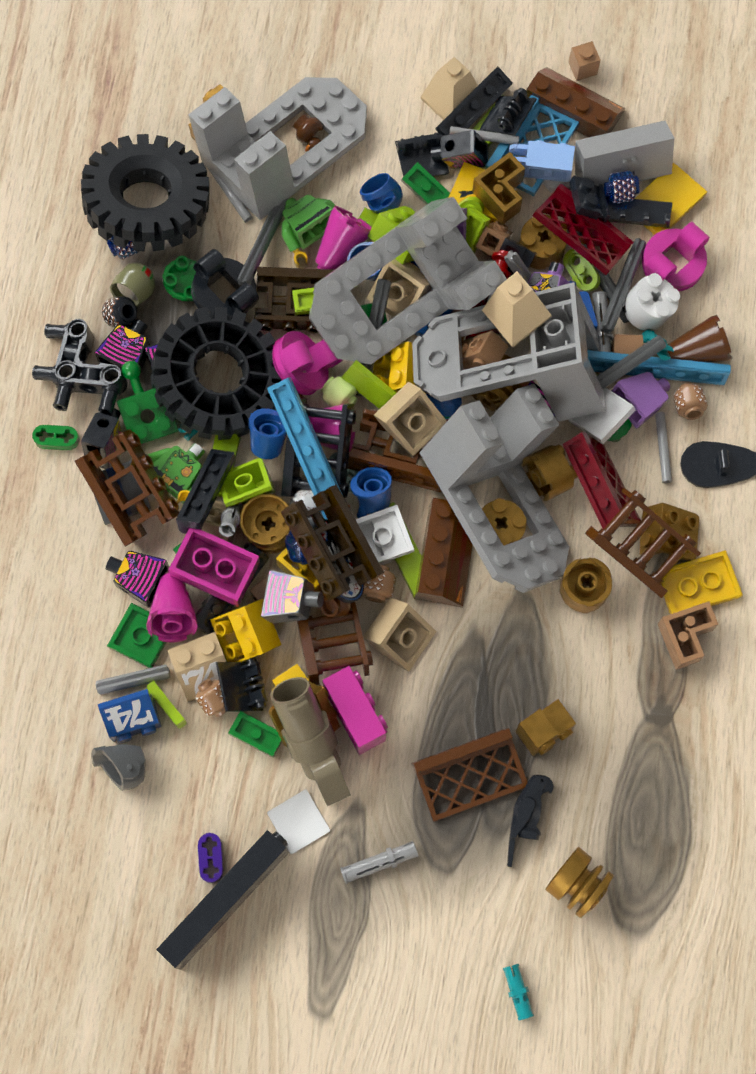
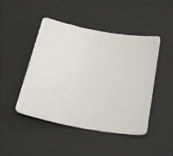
(298, 821)

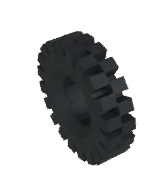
(131, 163)
(184, 394)

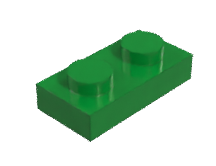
(424, 185)
(255, 734)

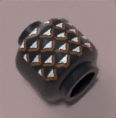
(119, 311)

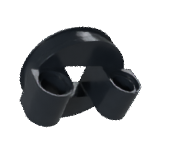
(212, 268)

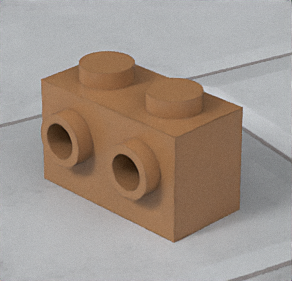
(482, 350)

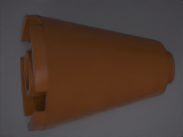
(702, 343)

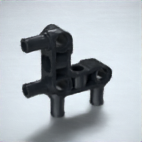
(83, 377)

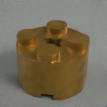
(543, 242)
(550, 471)
(510, 516)
(578, 573)

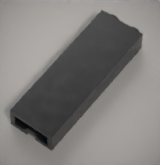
(223, 899)

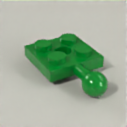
(133, 406)

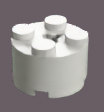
(651, 302)

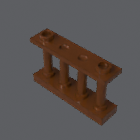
(621, 551)
(312, 645)

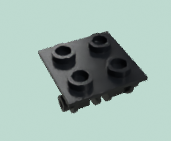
(508, 113)
(419, 150)
(241, 686)

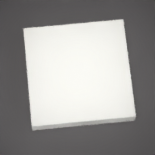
(606, 423)

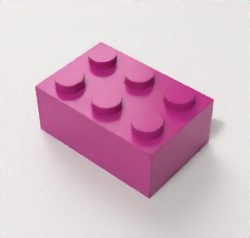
(214, 566)
(355, 709)

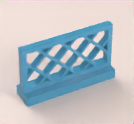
(527, 126)

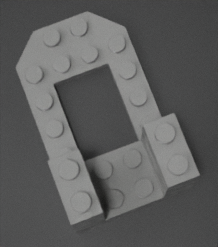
(255, 160)
(443, 258)
(555, 361)
(482, 447)

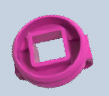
(689, 243)
(298, 353)

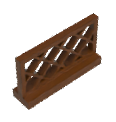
(461, 753)

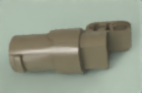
(310, 737)

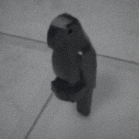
(527, 812)

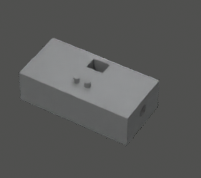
(641, 149)

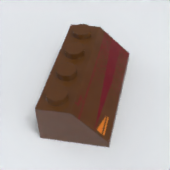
(592, 111)
(443, 557)

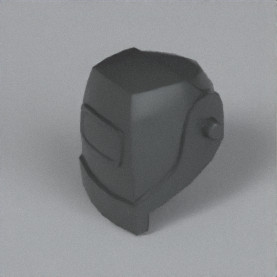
(122, 763)

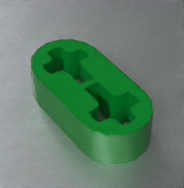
(55, 443)

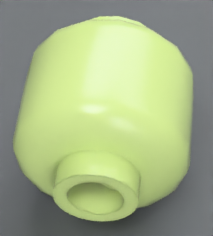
(338, 392)

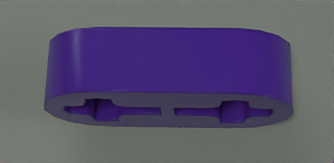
(204, 858)

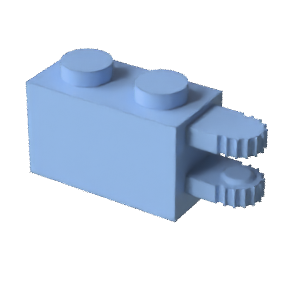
(545, 160)

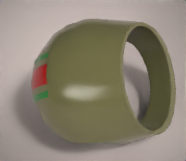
(137, 279)

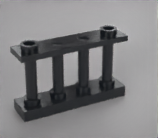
(291, 474)

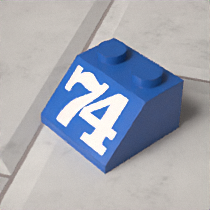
(130, 716)

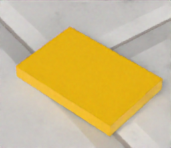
(674, 188)
(701, 581)

